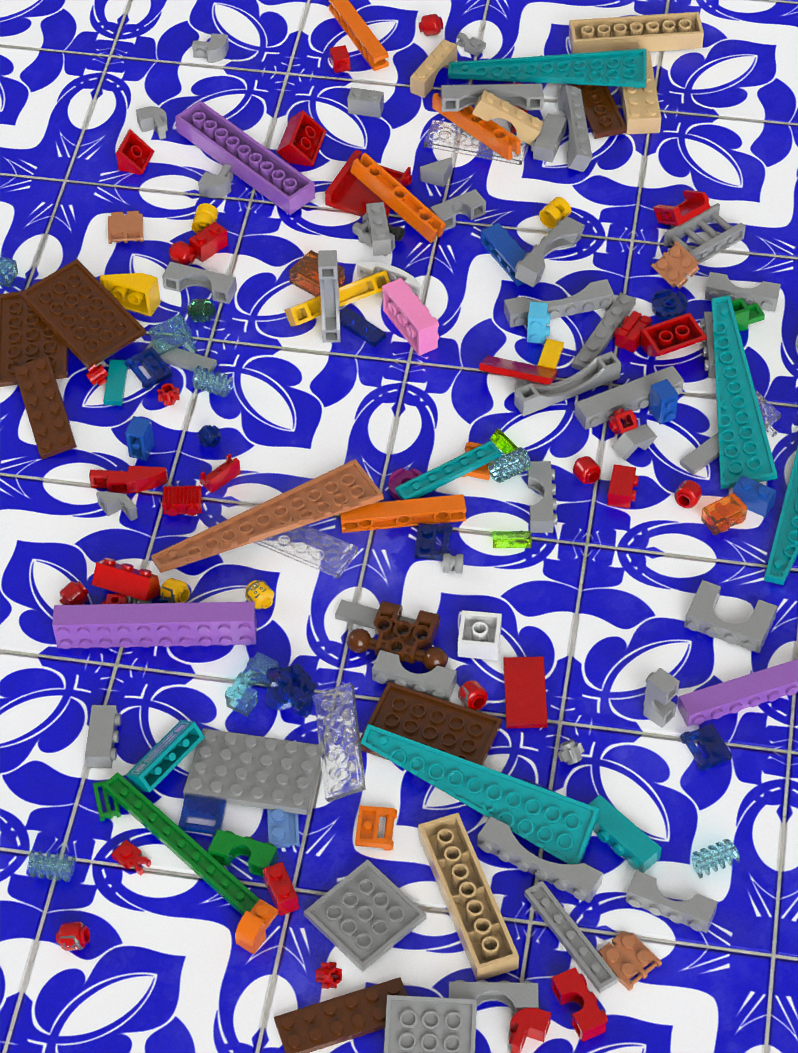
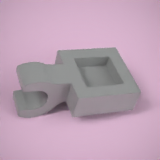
(473, 46)

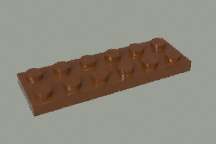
(601, 111)
(45, 407)
(337, 1018)

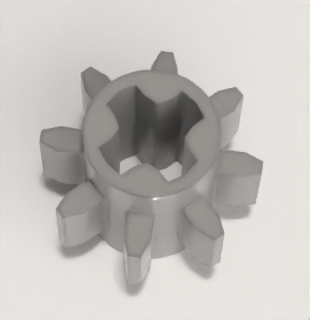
(570, 752)

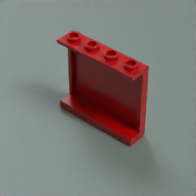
(351, 195)

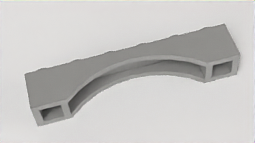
(520, 95)
(579, 147)
(564, 235)
(329, 296)
(593, 297)
(539, 396)
(576, 879)

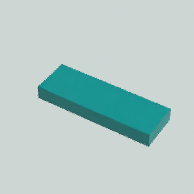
(115, 383)

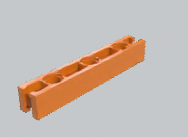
(359, 33)
(486, 132)
(398, 197)
(404, 513)

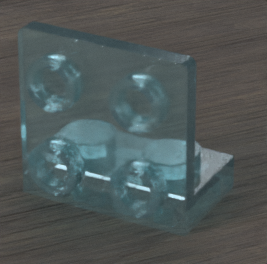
(171, 335)

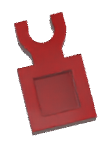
(130, 855)

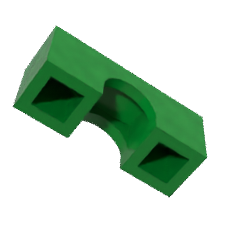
(228, 846)

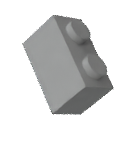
(365, 102)

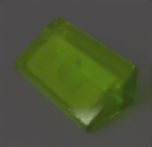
(503, 442)
(511, 539)

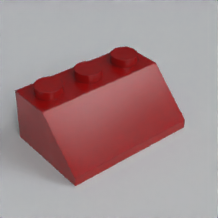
(301, 140)
(671, 335)
(126, 579)

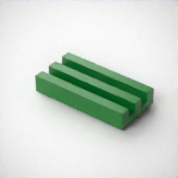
(109, 814)

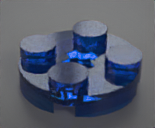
(666, 312)

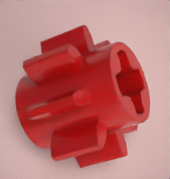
(97, 375)
(168, 394)
(328, 975)

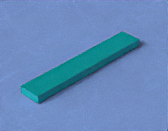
(448, 471)

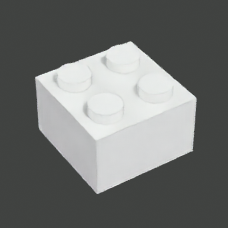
(479, 635)

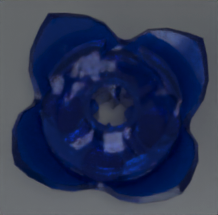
(290, 688)

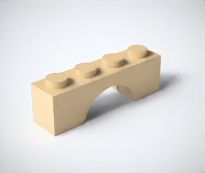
(423, 78)
(491, 107)

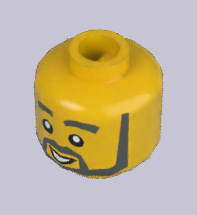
(175, 590)
(260, 593)

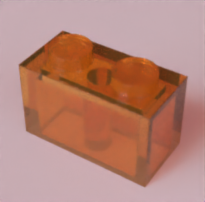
(724, 514)

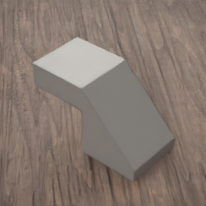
(632, 439)
(114, 502)

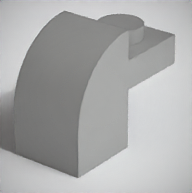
(214, 50)
(152, 118)
(216, 185)

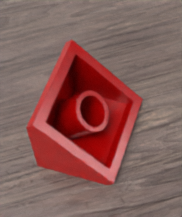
(133, 154)

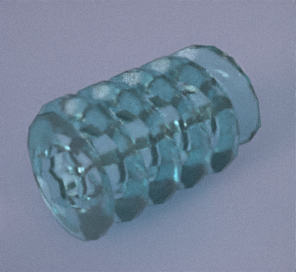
(210, 383)
(509, 465)
(714, 856)
(51, 867)

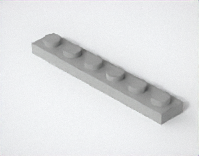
(604, 331)
(571, 937)

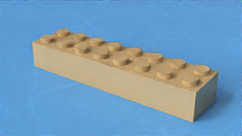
(647, 32)
(468, 897)

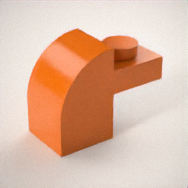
(253, 926)

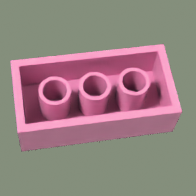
(410, 316)

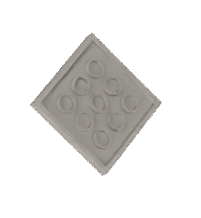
(365, 915)
(430, 1025)

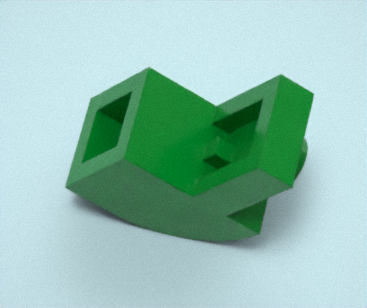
(747, 314)

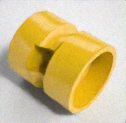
(554, 212)
(204, 216)

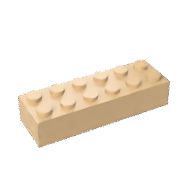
(642, 105)

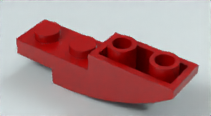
(131, 481)

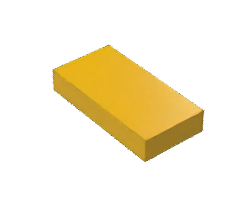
(551, 354)

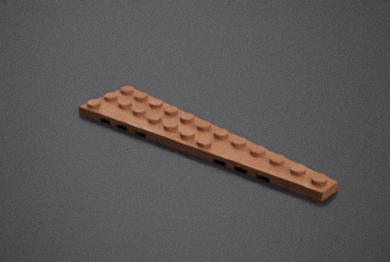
(310, 502)

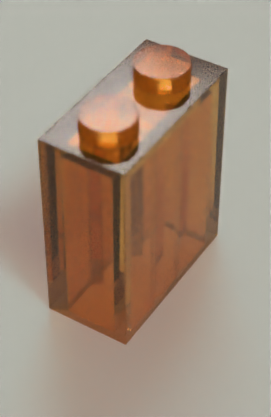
(306, 276)

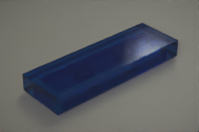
(361, 327)

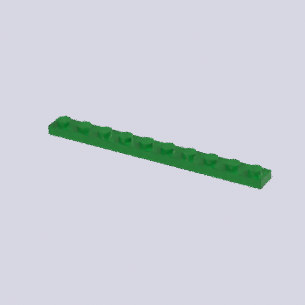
(180, 844)

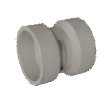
(453, 563)

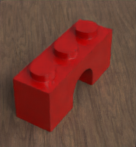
(571, 987)

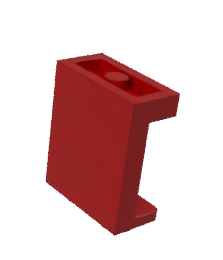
(694, 204)

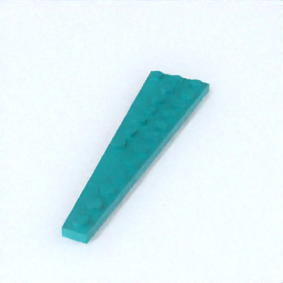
(605, 68)
(741, 429)
(786, 538)
(534, 813)

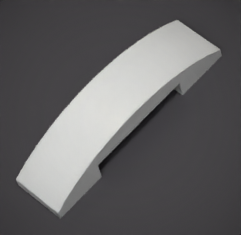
(367, 268)

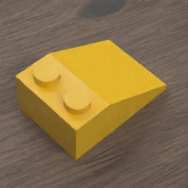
(134, 291)

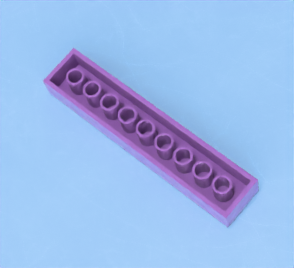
(246, 156)
(155, 624)

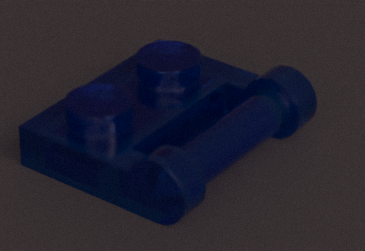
(153, 365)
(427, 539)
(711, 744)
(205, 809)

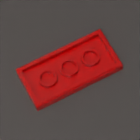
(518, 370)
(525, 692)

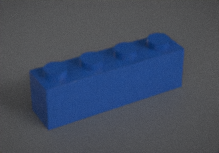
(503, 249)

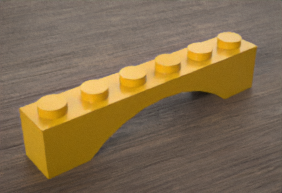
(348, 293)

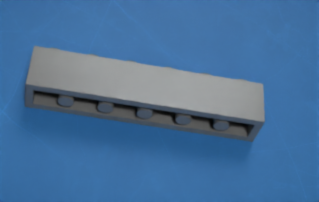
(629, 396)

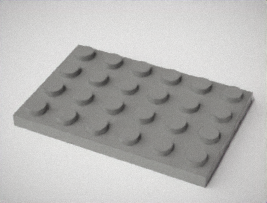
(254, 771)

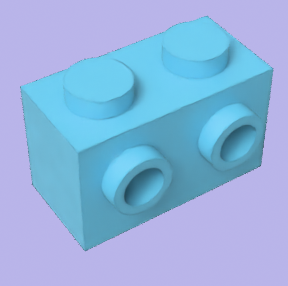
(537, 322)

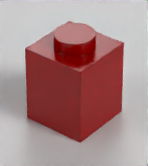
(340, 59)

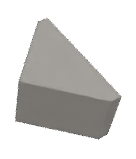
(436, 172)

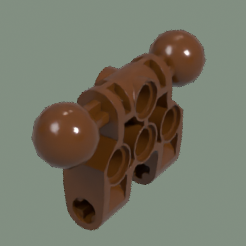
(390, 639)

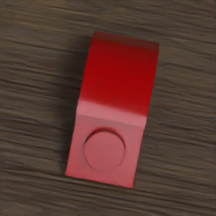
(528, 1023)

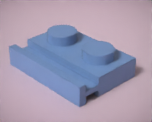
(283, 828)

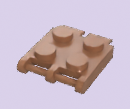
(125, 227)
(676, 265)
(628, 958)

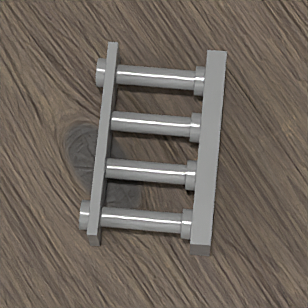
(706, 248)

